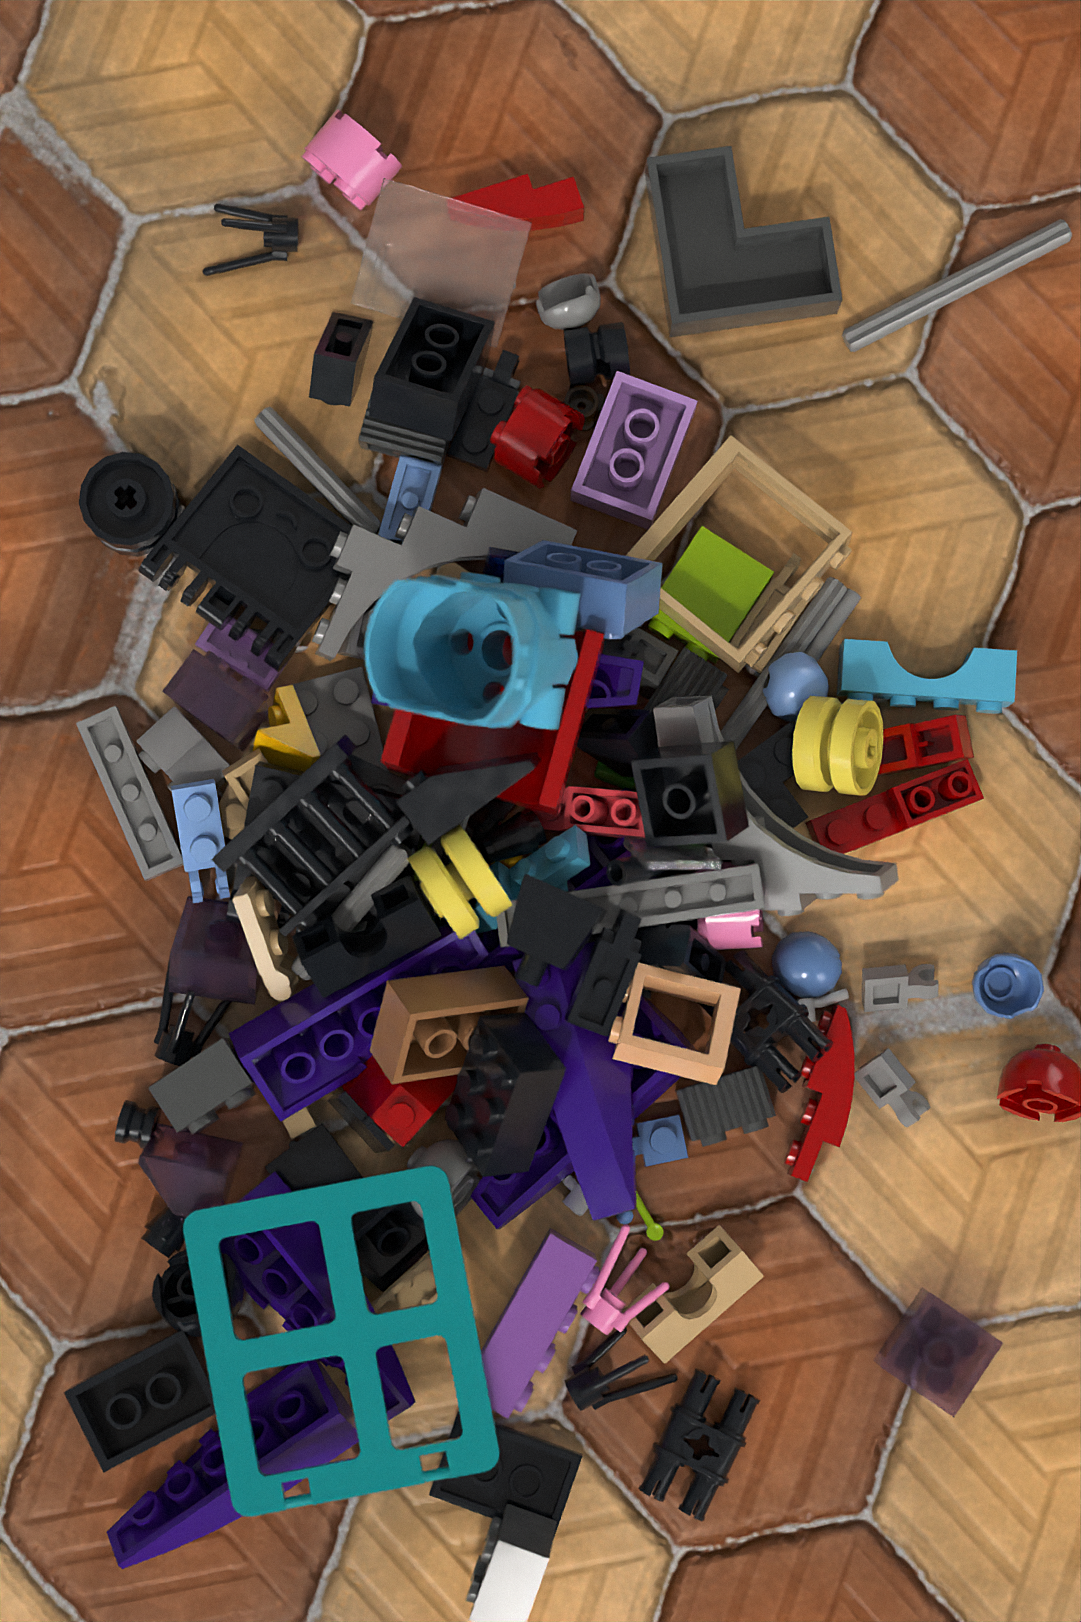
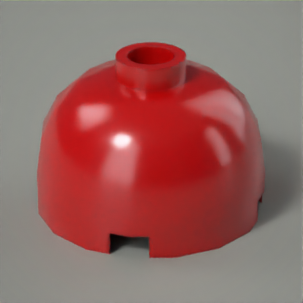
(1041, 1082)

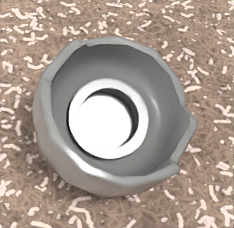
(569, 301)

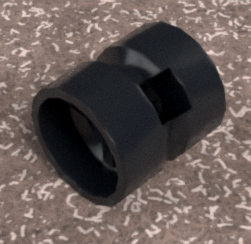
(596, 352)

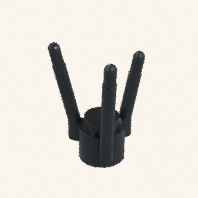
(278, 230)
(177, 1042)
(589, 1386)

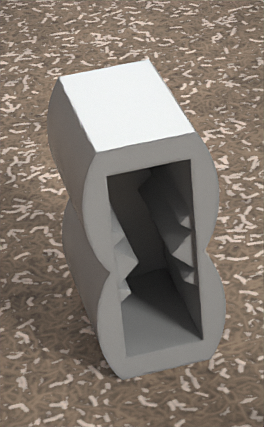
(181, 751)

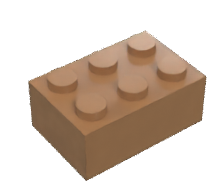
(431, 1018)

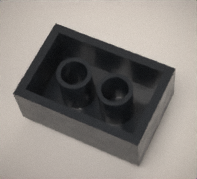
(431, 369)
(504, 1093)
(143, 1399)

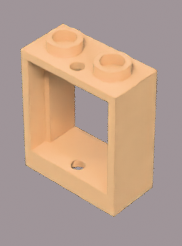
(669, 1058)

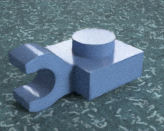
(660, 1140)

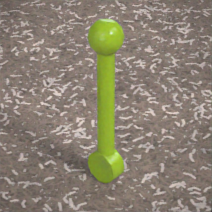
(654, 1230)

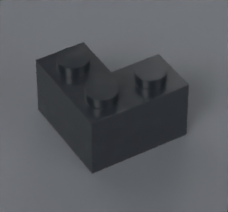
(768, 769)

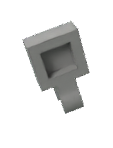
(892, 986)
(889, 1084)

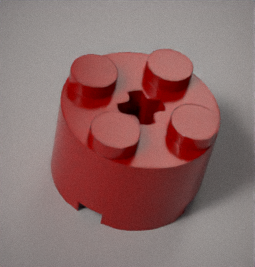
(536, 436)

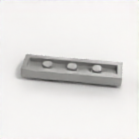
(130, 793)

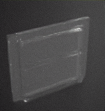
(440, 254)

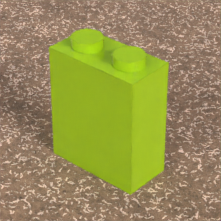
(714, 585)

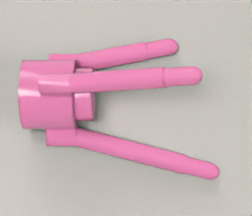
(605, 1308)

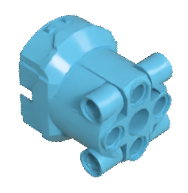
(423, 660)

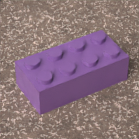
(532, 1318)

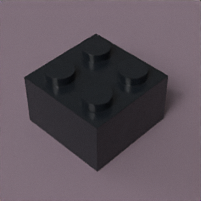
(690, 794)

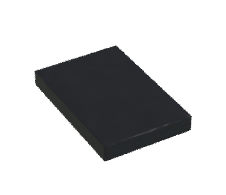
(527, 1475)

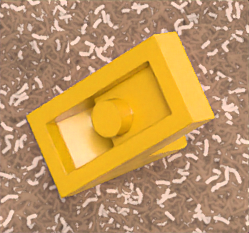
(289, 737)

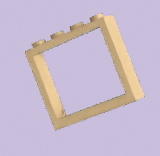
(727, 458)

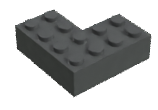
(726, 274)

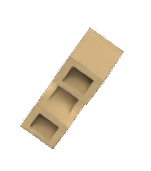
(718, 1280)

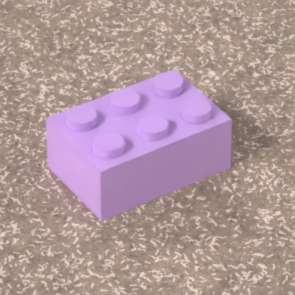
(633, 450)

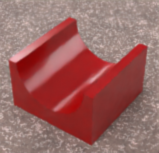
(433, 742)

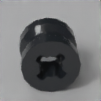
(136, 1123)

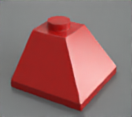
(398, 1107)

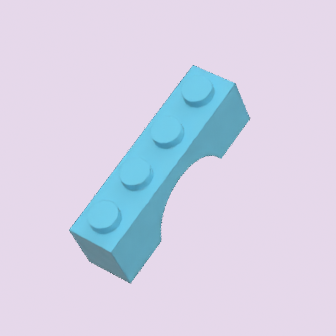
(871, 672)

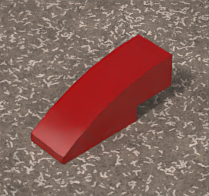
(544, 206)
(925, 744)

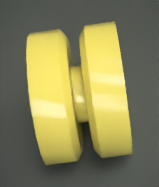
(837, 745)
(458, 882)

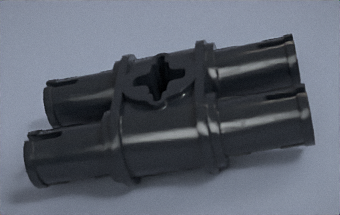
(785, 1019)
(709, 1466)

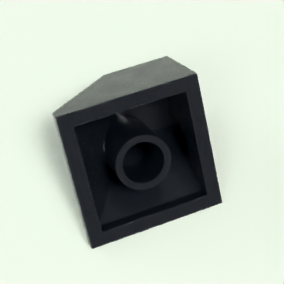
(389, 1242)

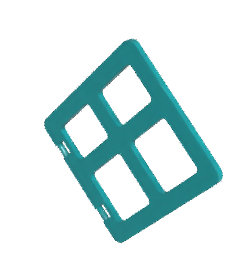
(351, 1335)

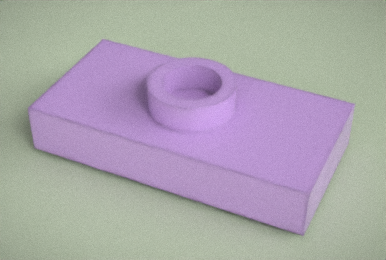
(238, 654)

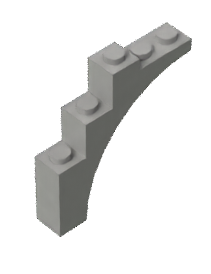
(425, 544)
(790, 865)

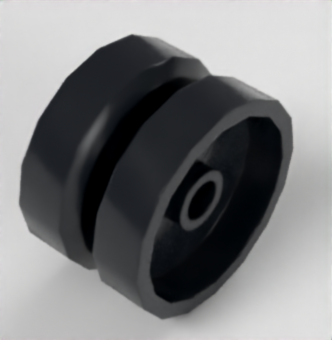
(112, 486)

